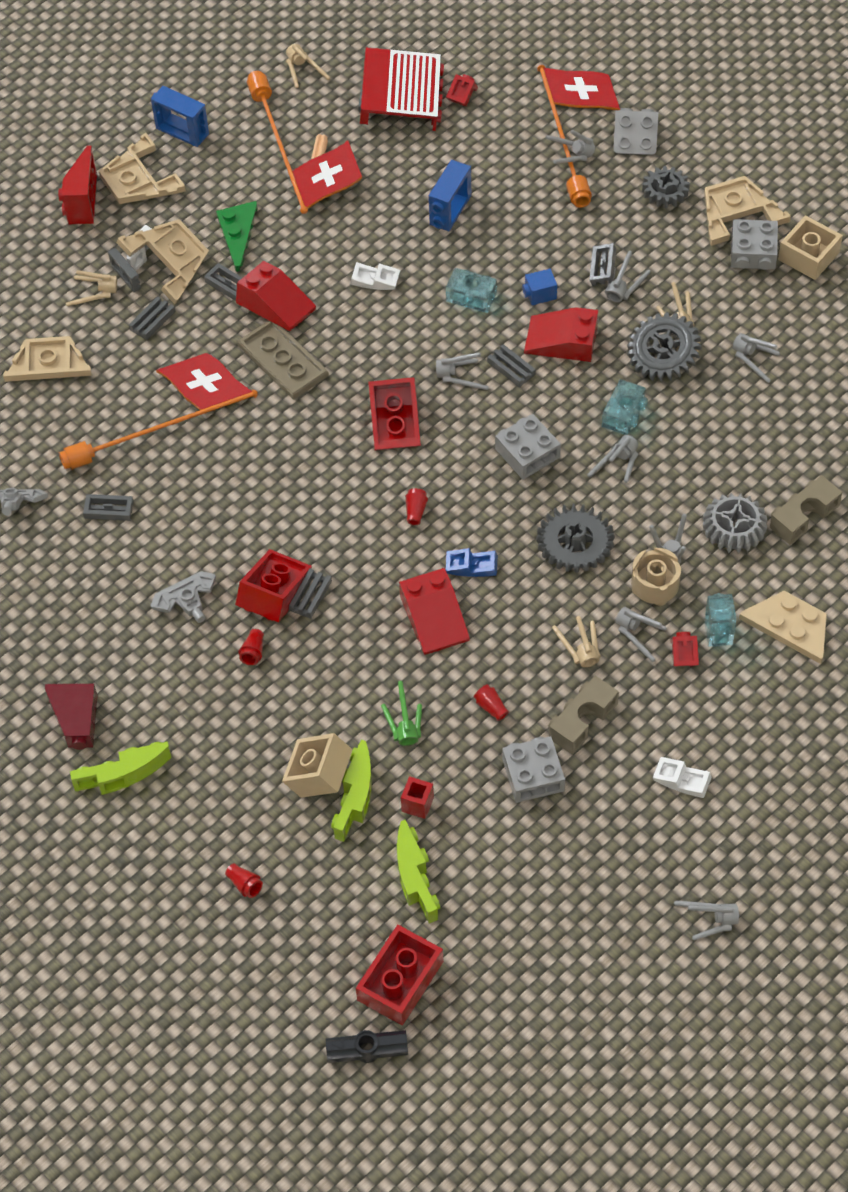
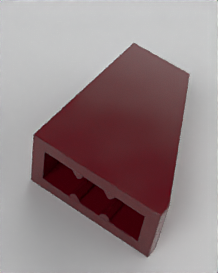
(75, 712)

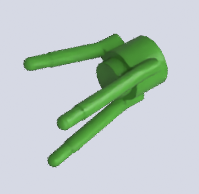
(406, 732)

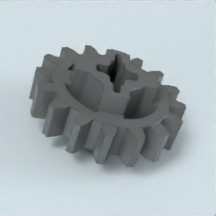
(665, 186)

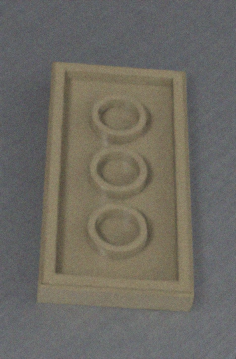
(283, 359)

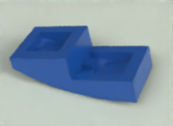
(470, 564)

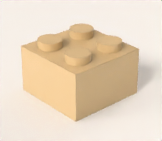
(810, 247)
(317, 765)

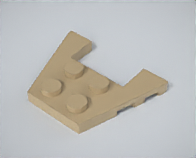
(131, 181)
(736, 200)
(175, 248)

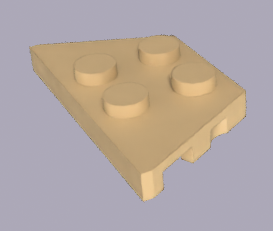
(47, 359)
(790, 622)

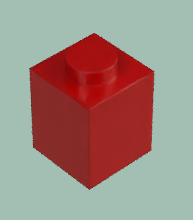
(417, 797)

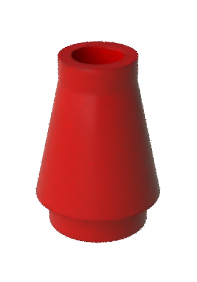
(415, 505)
(251, 650)
(489, 700)
(245, 881)

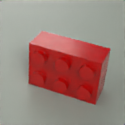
(399, 974)

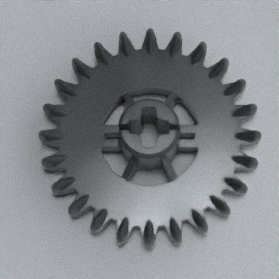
(666, 361)
(575, 526)

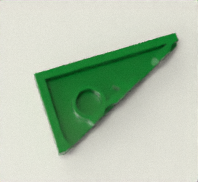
(236, 227)

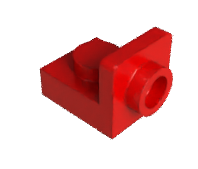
(461, 89)
(684, 649)

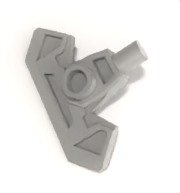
(12, 498)
(185, 595)

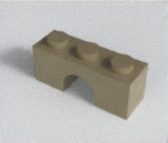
(817, 496)
(593, 698)

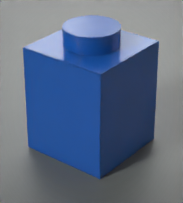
(540, 287)

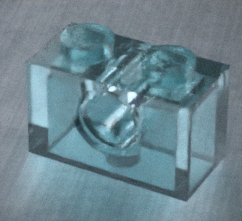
(471, 290)
(624, 406)
(720, 620)

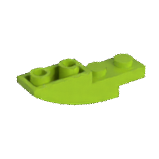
(133, 767)
(357, 792)
(412, 872)

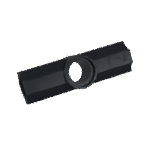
(384, 1045)

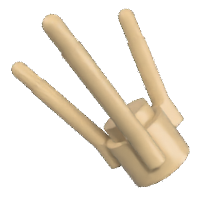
(298, 57)
(106, 283)
(679, 305)
(586, 654)

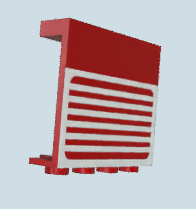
(402, 84)

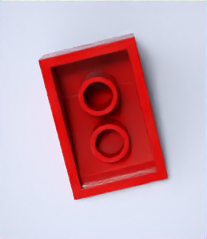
(79, 190)
(273, 296)
(563, 334)
(394, 413)
(271, 585)
(433, 611)

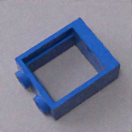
(191, 130)
(450, 195)

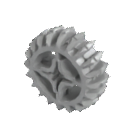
(722, 515)

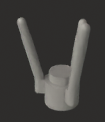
(582, 147)
(617, 288)
(746, 345)
(447, 367)
(623, 449)
(672, 545)
(631, 620)
(724, 913)

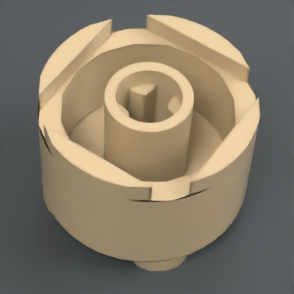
(656, 576)

